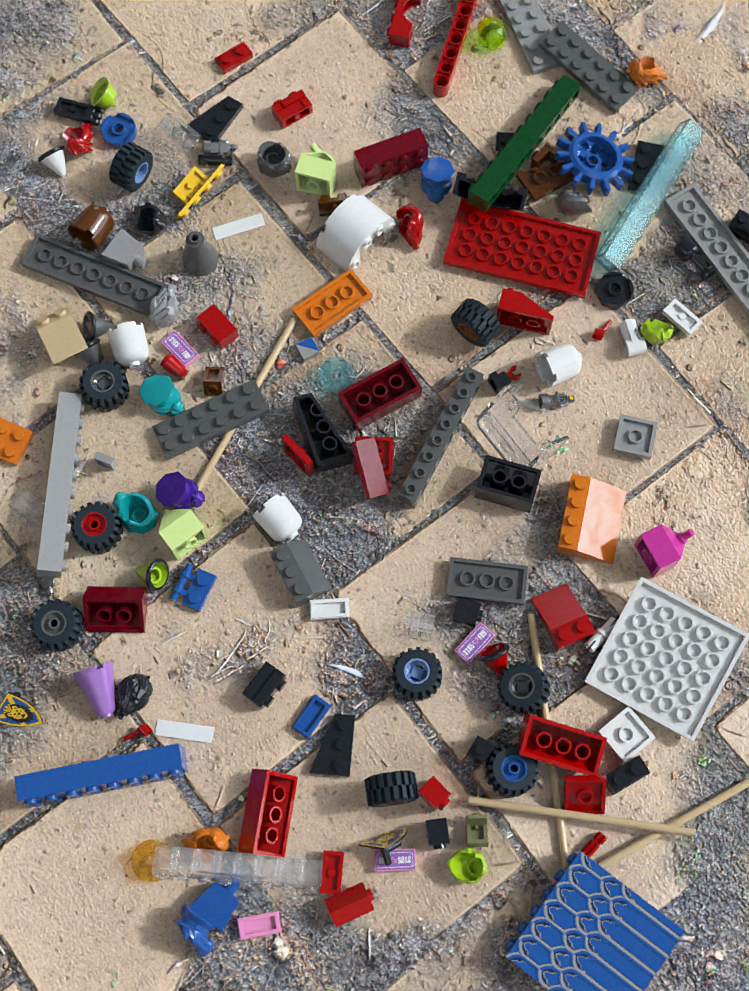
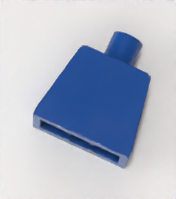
(218, 904)

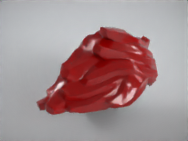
(78, 139)
(410, 225)

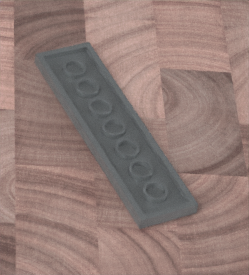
(92, 274)

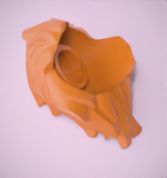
(645, 71)
(208, 839)

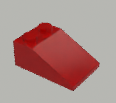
(522, 313)
(563, 617)

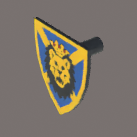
(18, 711)
(386, 842)

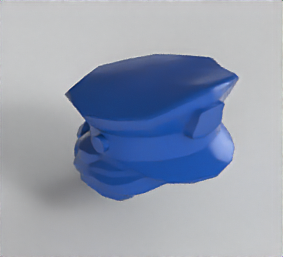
(436, 178)
(195, 929)

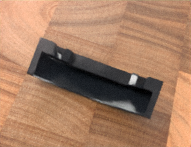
(508, 199)

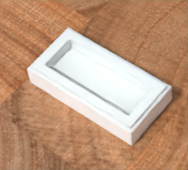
(329, 609)

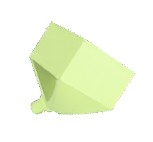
(316, 172)
(181, 531)

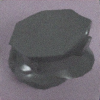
(274, 159)

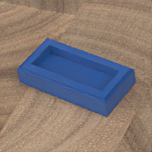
(311, 716)

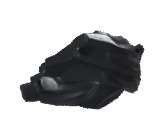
(149, 219)
(133, 694)

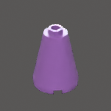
(98, 688)

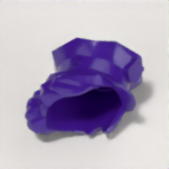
(178, 492)

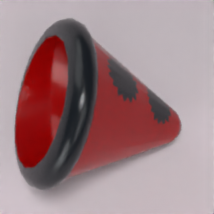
(495, 657)

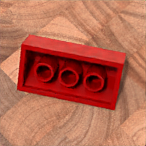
(560, 745)
(267, 813)

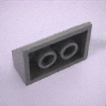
(300, 571)

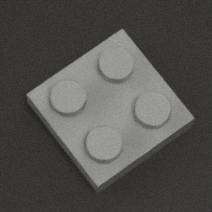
(635, 437)

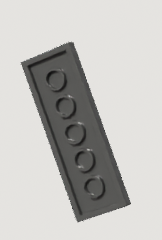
(588, 67)
(210, 419)

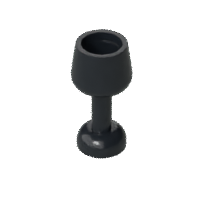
(687, 251)

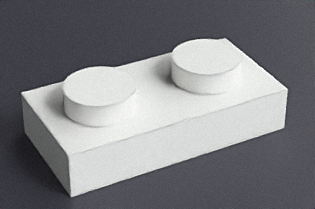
(682, 317)

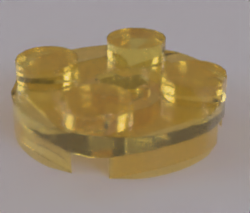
(140, 858)

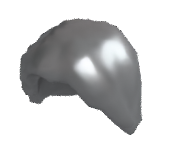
(573, 203)

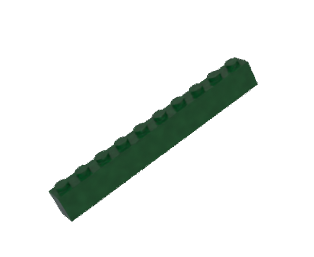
(524, 143)

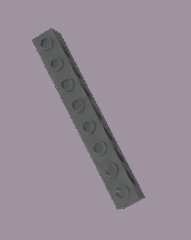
(440, 437)

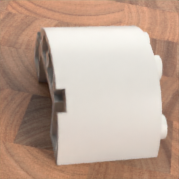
(352, 229)

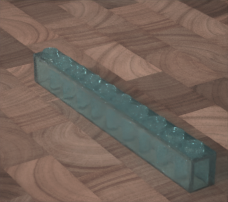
(649, 196)

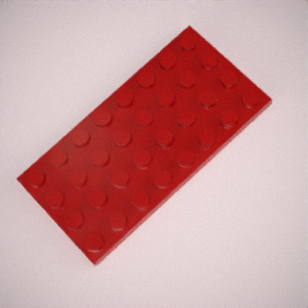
(522, 248)

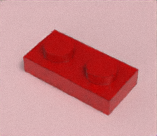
(234, 57)
(331, 872)

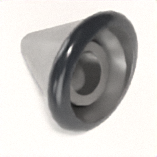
(95, 326)
(92, 353)

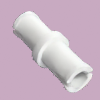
(601, 635)

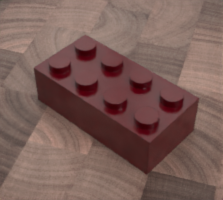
(390, 157)
(379, 394)

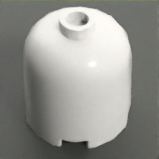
(129, 344)
(558, 364)
(279, 518)

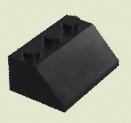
(507, 483)

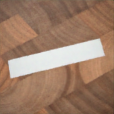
(238, 226)
(184, 731)

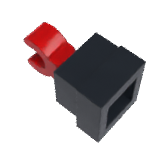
(500, 380)

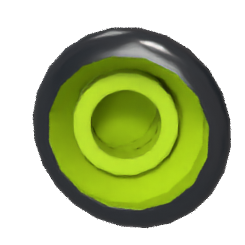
(154, 574)

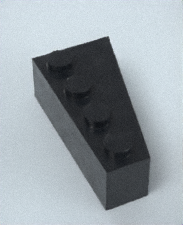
(321, 438)

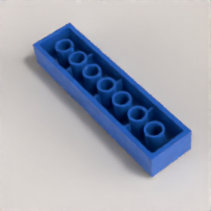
(101, 774)

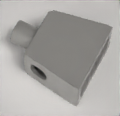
(125, 251)

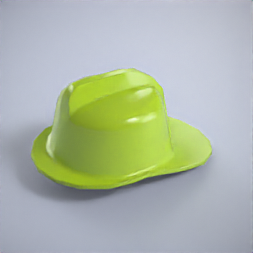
(103, 94)

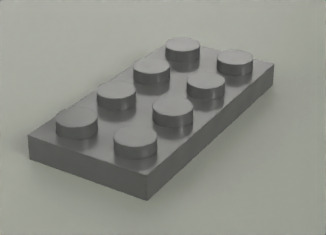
(487, 581)

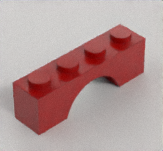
(401, 28)

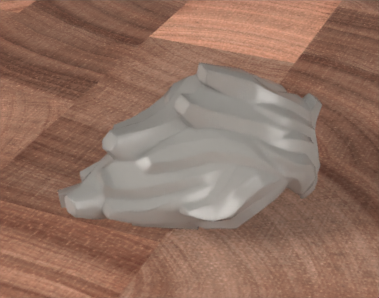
(164, 308)

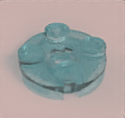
(339, 365)

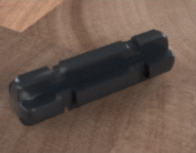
(214, 160)

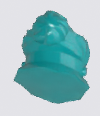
(161, 395)
(135, 512)

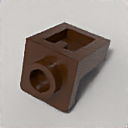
(213, 380)

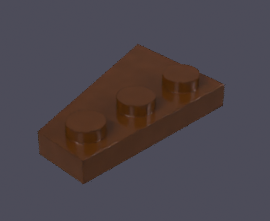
(543, 180)

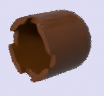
(92, 227)

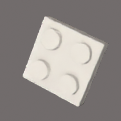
(626, 734)

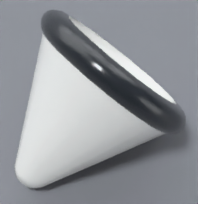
(55, 160)

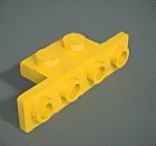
(192, 186)

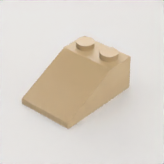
(60, 335)

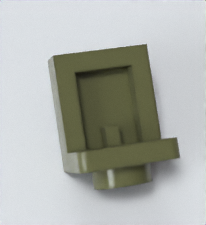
(476, 830)

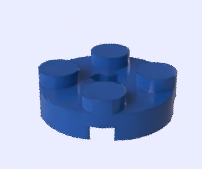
(118, 121)

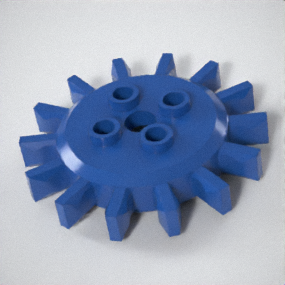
(605, 154)

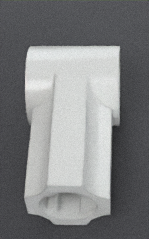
(633, 342)

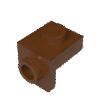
(542, 155)

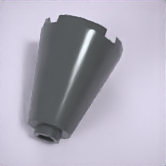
(199, 254)

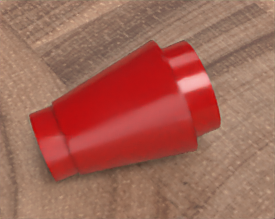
(173, 366)

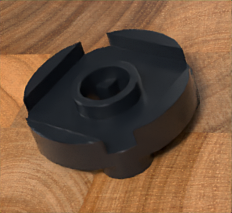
(611, 299)

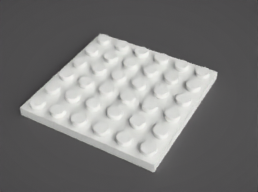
(667, 658)

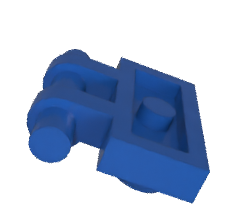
(198, 590)

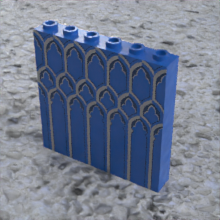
(592, 933)

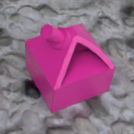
(661, 548)

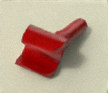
(599, 333)
(143, 729)

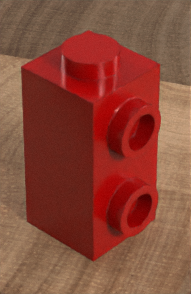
(350, 904)

